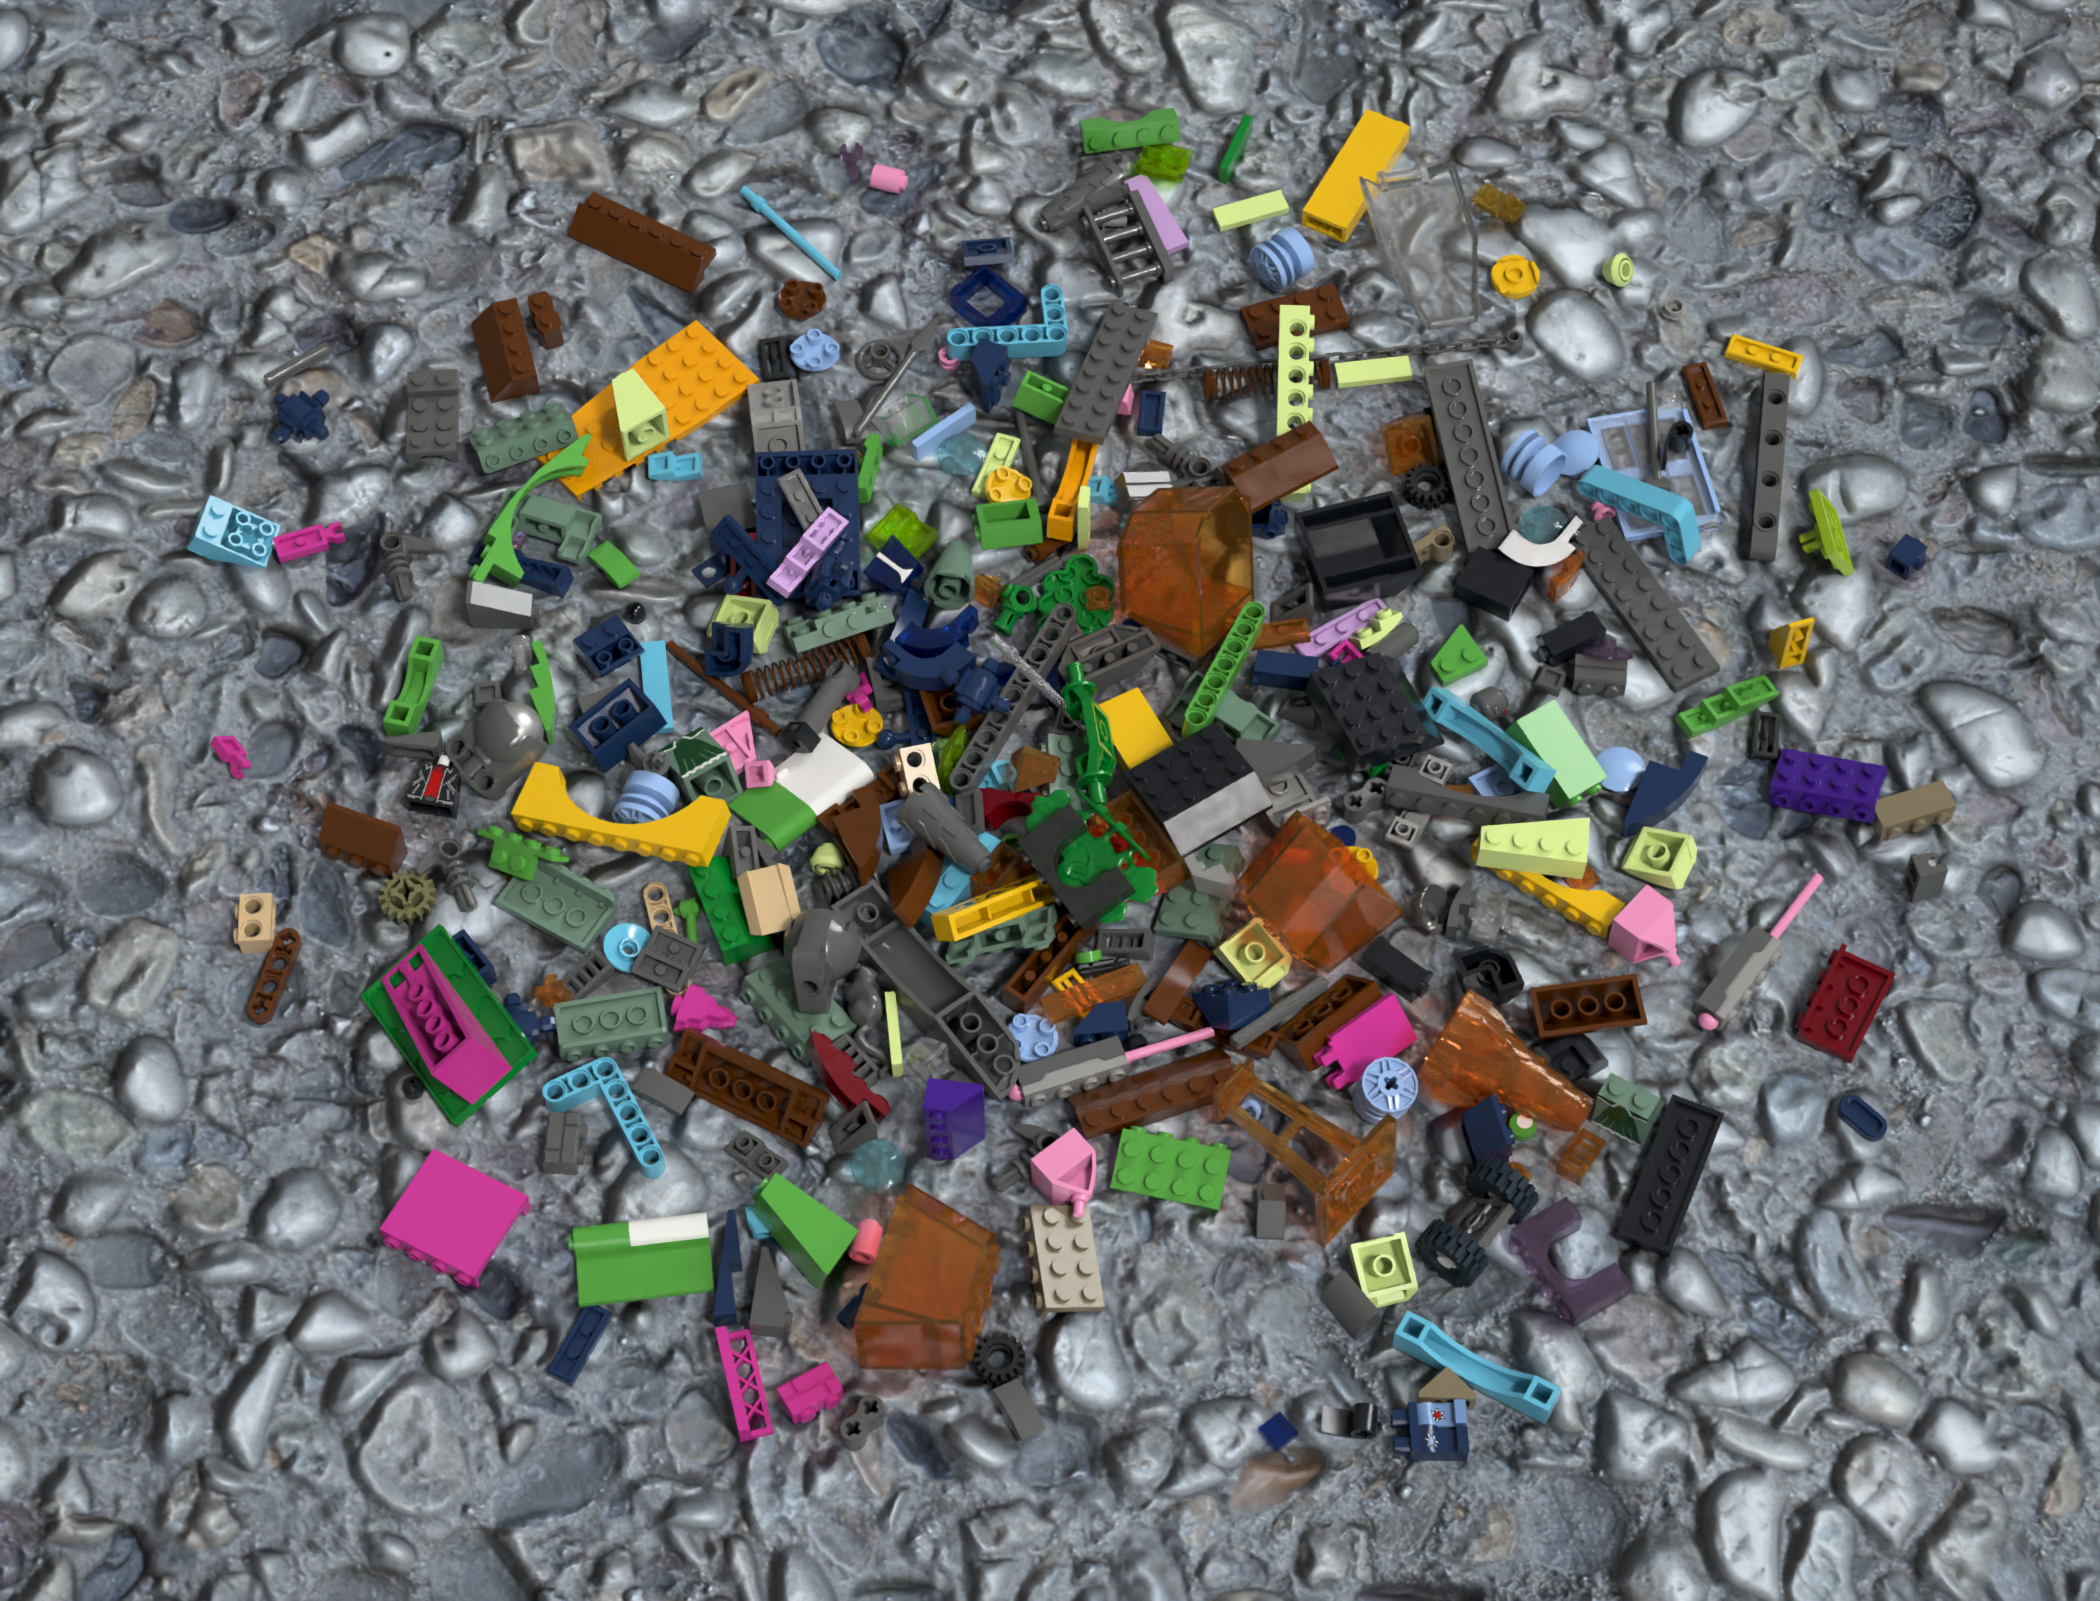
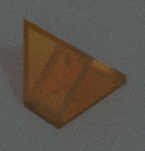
(1031, 768)

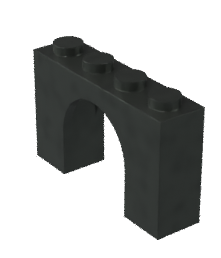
(1084, 903)

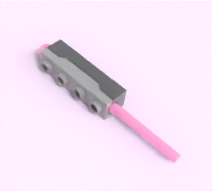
(1747, 968)
(1087, 1067)

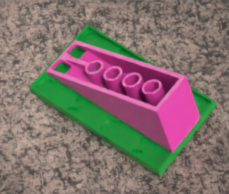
(449, 1025)

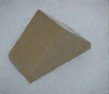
(1446, 1388)

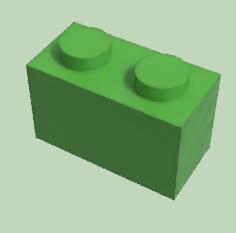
(1041, 397)

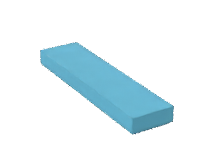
(656, 680)

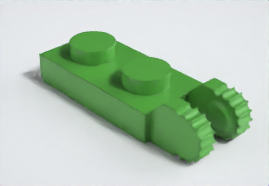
(869, 467)

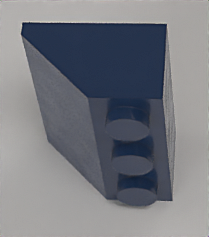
(616, 722)

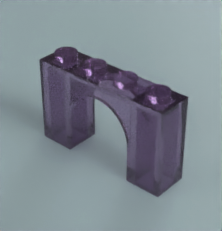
(1574, 1298)

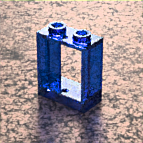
(1005, 316)

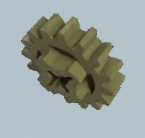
(420, 897)

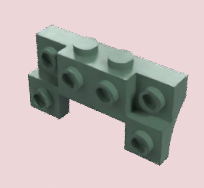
(555, 522)
(838, 624)
(1234, 717)
(1026, 931)

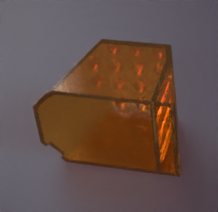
(1187, 563)
(1316, 895)
(927, 1288)

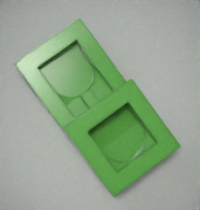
(614, 564)

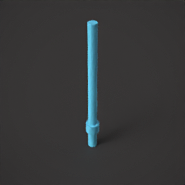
(761, 206)

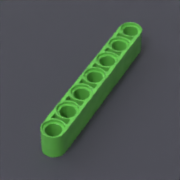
(1224, 669)

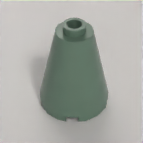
(952, 577)

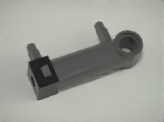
(839, 681)

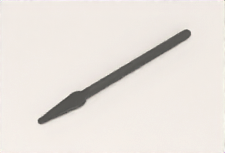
(918, 345)

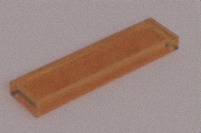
(1086, 995)

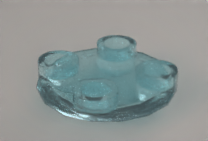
(962, 454)
(1542, 524)
(878, 1164)

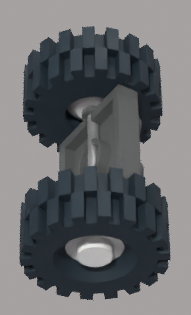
(1498, 1199)

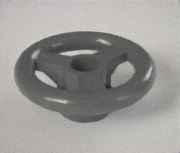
(879, 357)

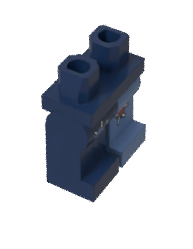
(1432, 1430)

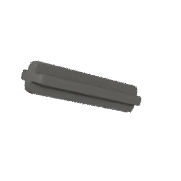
(297, 365)
(1037, 573)

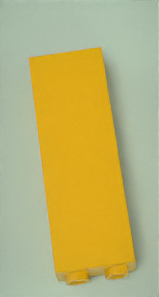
(1339, 198)
(1134, 729)

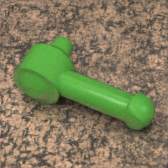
(689, 910)

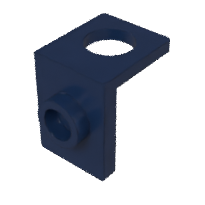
(719, 561)

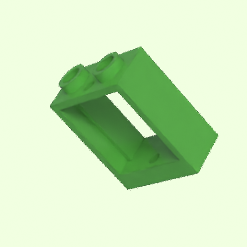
(1007, 524)

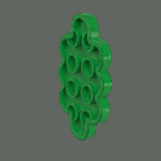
(1070, 587)

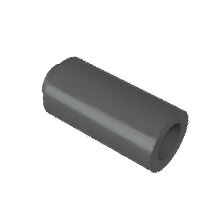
(1396, 642)

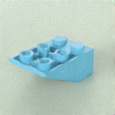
(232, 534)

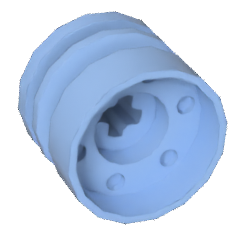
(1282, 259)
(1533, 462)
(645, 798)
(1374, 1100)

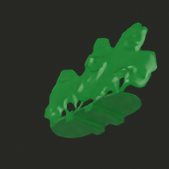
(1092, 857)

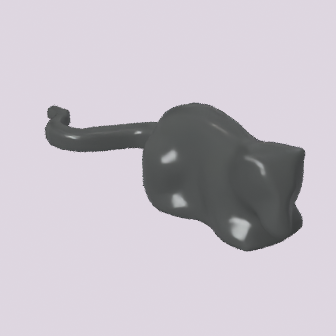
(866, 1011)

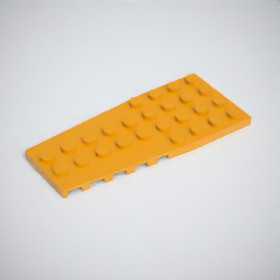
(692, 380)

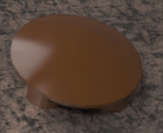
(801, 299)

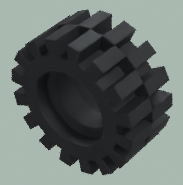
(1426, 474)
(995, 1344)

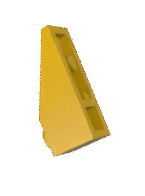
(1791, 642)

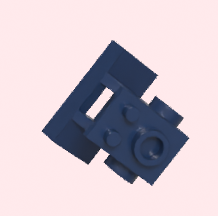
(1275, 521)

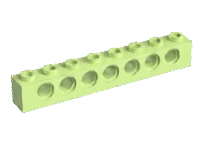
(1291, 319)

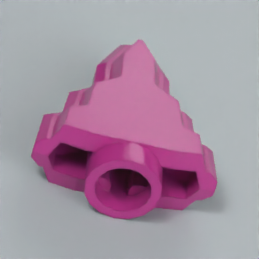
(700, 1011)

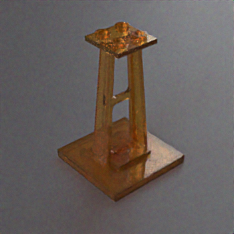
(1350, 1184)

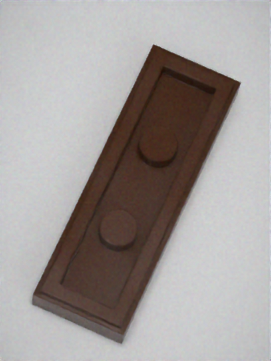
(1704, 396)

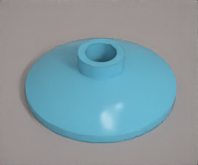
(622, 937)

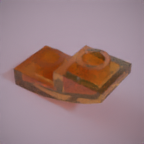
(1570, 571)

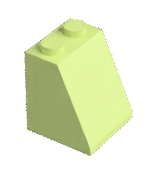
(639, 413)

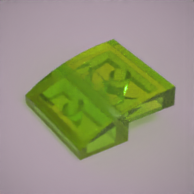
(1165, 162)
(906, 528)
(950, 756)

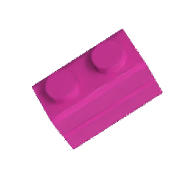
(810, 1393)

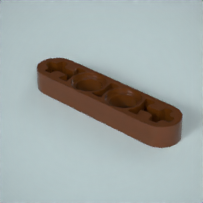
(271, 975)

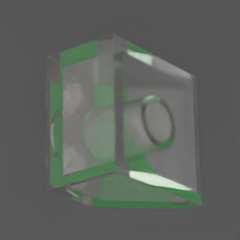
(905, 419)

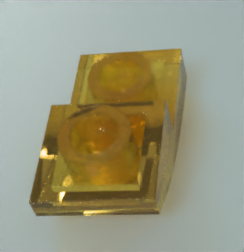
(1497, 204)

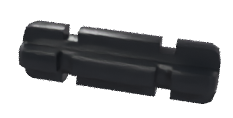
(1102, 967)

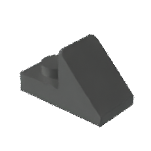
(742, 849)
(1270, 1211)

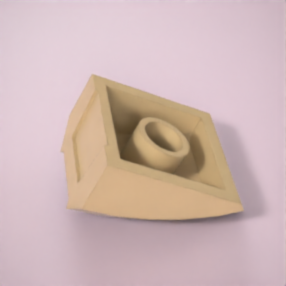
(768, 899)

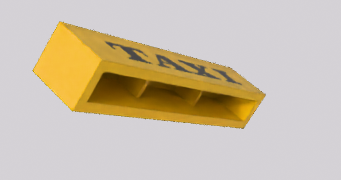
(991, 908)

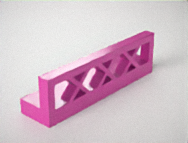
(733, 1380)

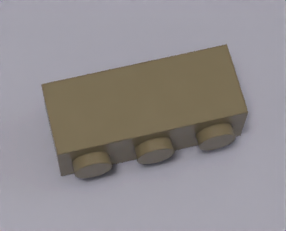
(1913, 810)

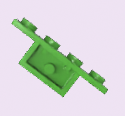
(516, 855)

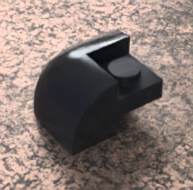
(1488, 974)
(1572, 1056)

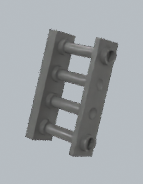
(1143, 227)

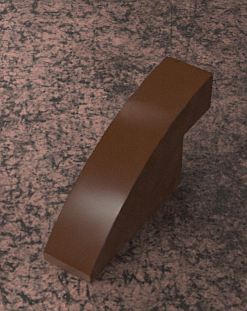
(861, 833)
(915, 881)

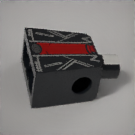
(435, 789)

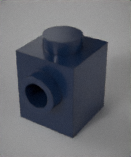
(1907, 557)

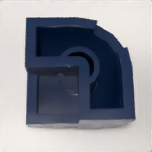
(730, 649)

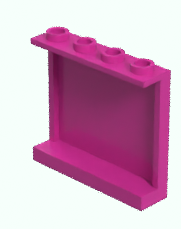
(453, 1217)

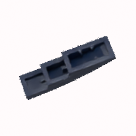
(911, 609)

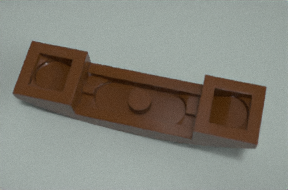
(886, 790)
(1177, 982)
(1191, 1019)

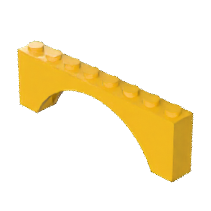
(683, 836)

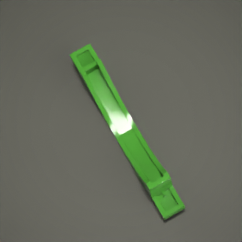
(499, 551)

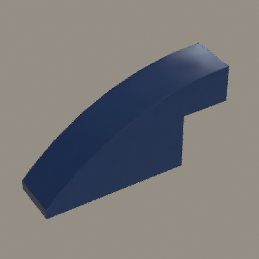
(1662, 792)

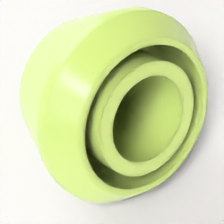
(1618, 270)
(827, 859)

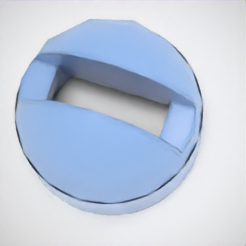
(1255, 1111)

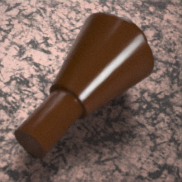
(1039, 552)

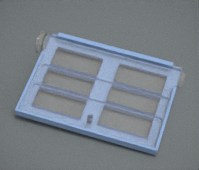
(1626, 450)

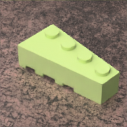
(1536, 847)

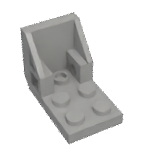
(776, 416)

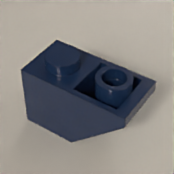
(1102, 1023)

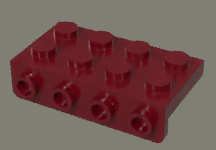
(1843, 1004)

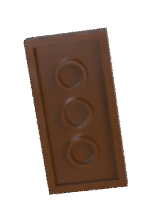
(1324, 303)

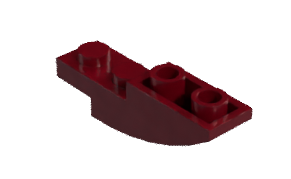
(835, 1072)

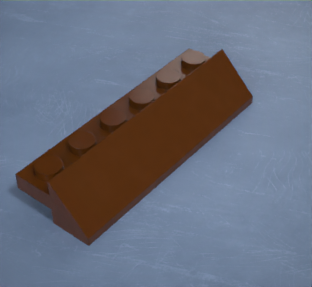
(641, 242)
(748, 1087)
(1151, 1094)

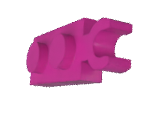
(307, 541)

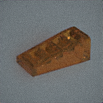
(1571, 1172)

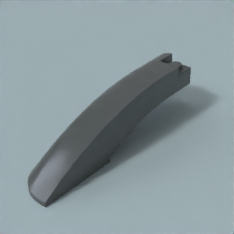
(933, 992)

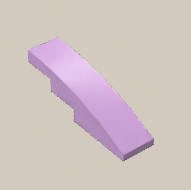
(807, 552)

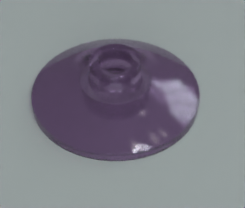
(1607, 650)

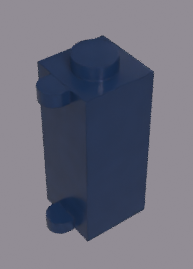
(1284, 669)

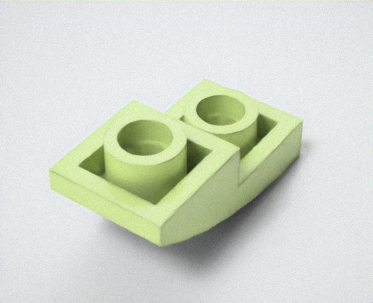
(1380, 627)

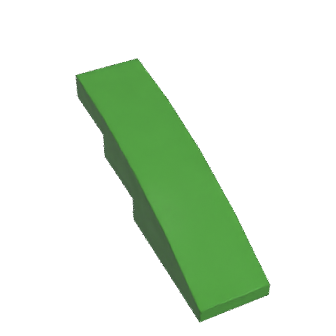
(543, 695)
(1726, 707)

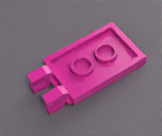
(1370, 1035)

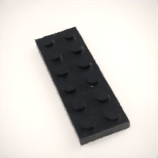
(1670, 1175)

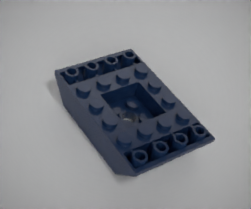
(835, 485)

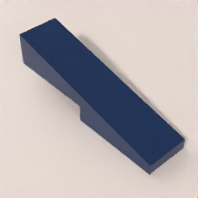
(537, 573)
(731, 1262)

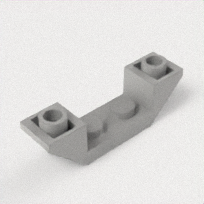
(1411, 824)
(1211, 881)

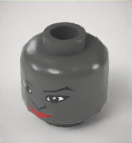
(1490, 703)

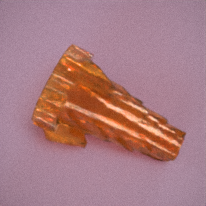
(1485, 1057)

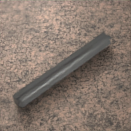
(1279, 1012)

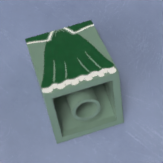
(702, 768)
(1626, 1110)

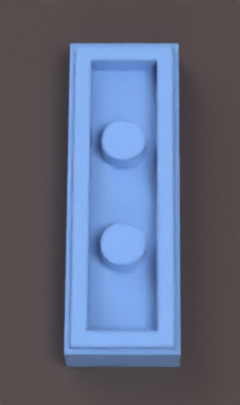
(951, 425)

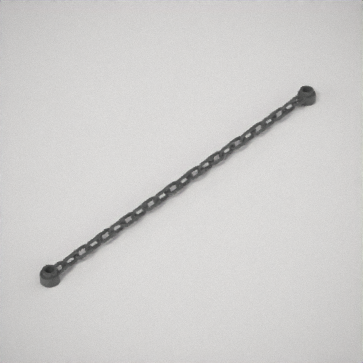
(1509, 345)

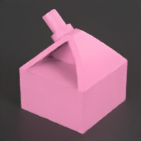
(1645, 929)
(1066, 1172)

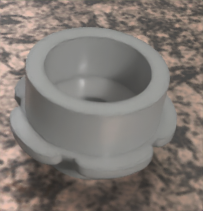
(1677, 306)

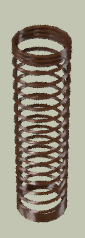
(1211, 381)
(748, 684)

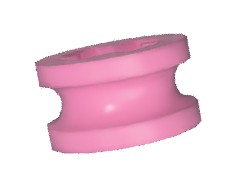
(947, 364)
(1602, 510)

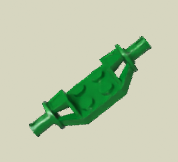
(1098, 735)

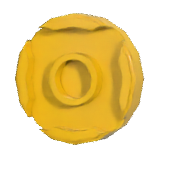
(1514, 276)

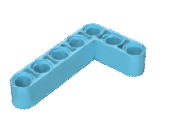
(1022, 340)
(1649, 503)
(618, 1107)

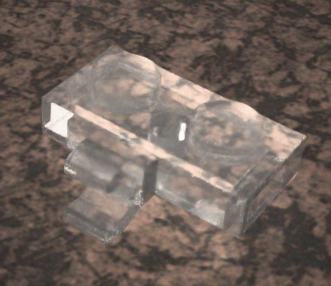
(1491, 917)

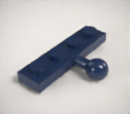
(749, 557)
(919, 729)

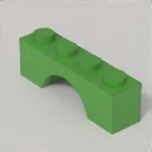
(1105, 135)
(423, 668)

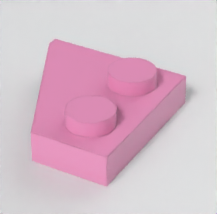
(737, 740)

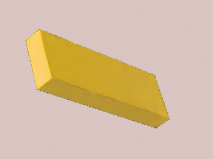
(1763, 356)

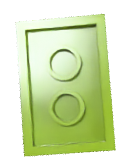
(1827, 534)

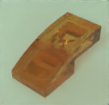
(1156, 355)

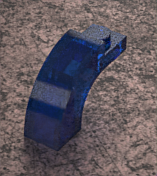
(933, 642)

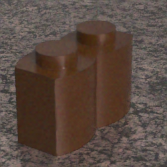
(545, 320)

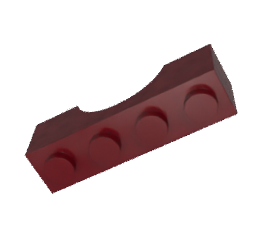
(1005, 805)

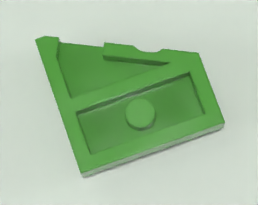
(1457, 658)

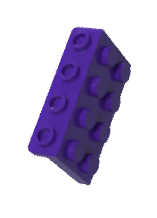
(1827, 785)

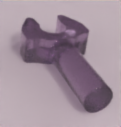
(852, 159)

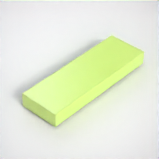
(1250, 210)
(1373, 371)
(1000, 454)
(1084, 517)
(894, 1034)

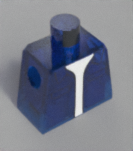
(896, 569)

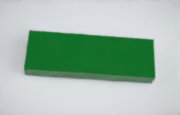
(1235, 149)

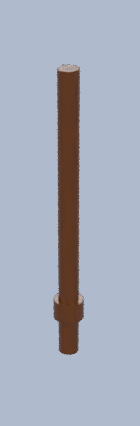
(757, 716)

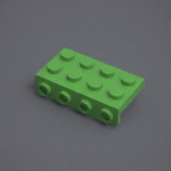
(1171, 1168)

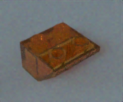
(1005, 868)

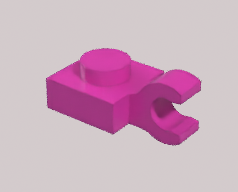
(861, 693)
(231, 751)

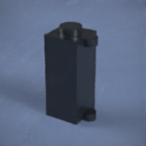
(1567, 640)
(1395, 970)

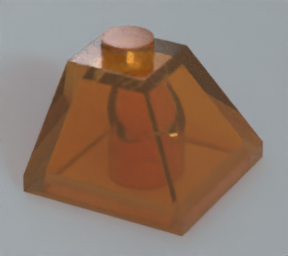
(1409, 442)

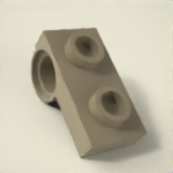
(1429, 545)

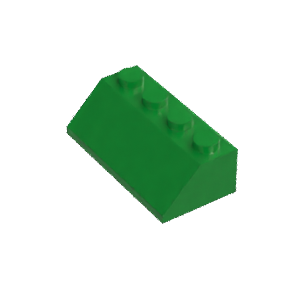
(725, 912)

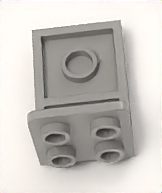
(1294, 796)

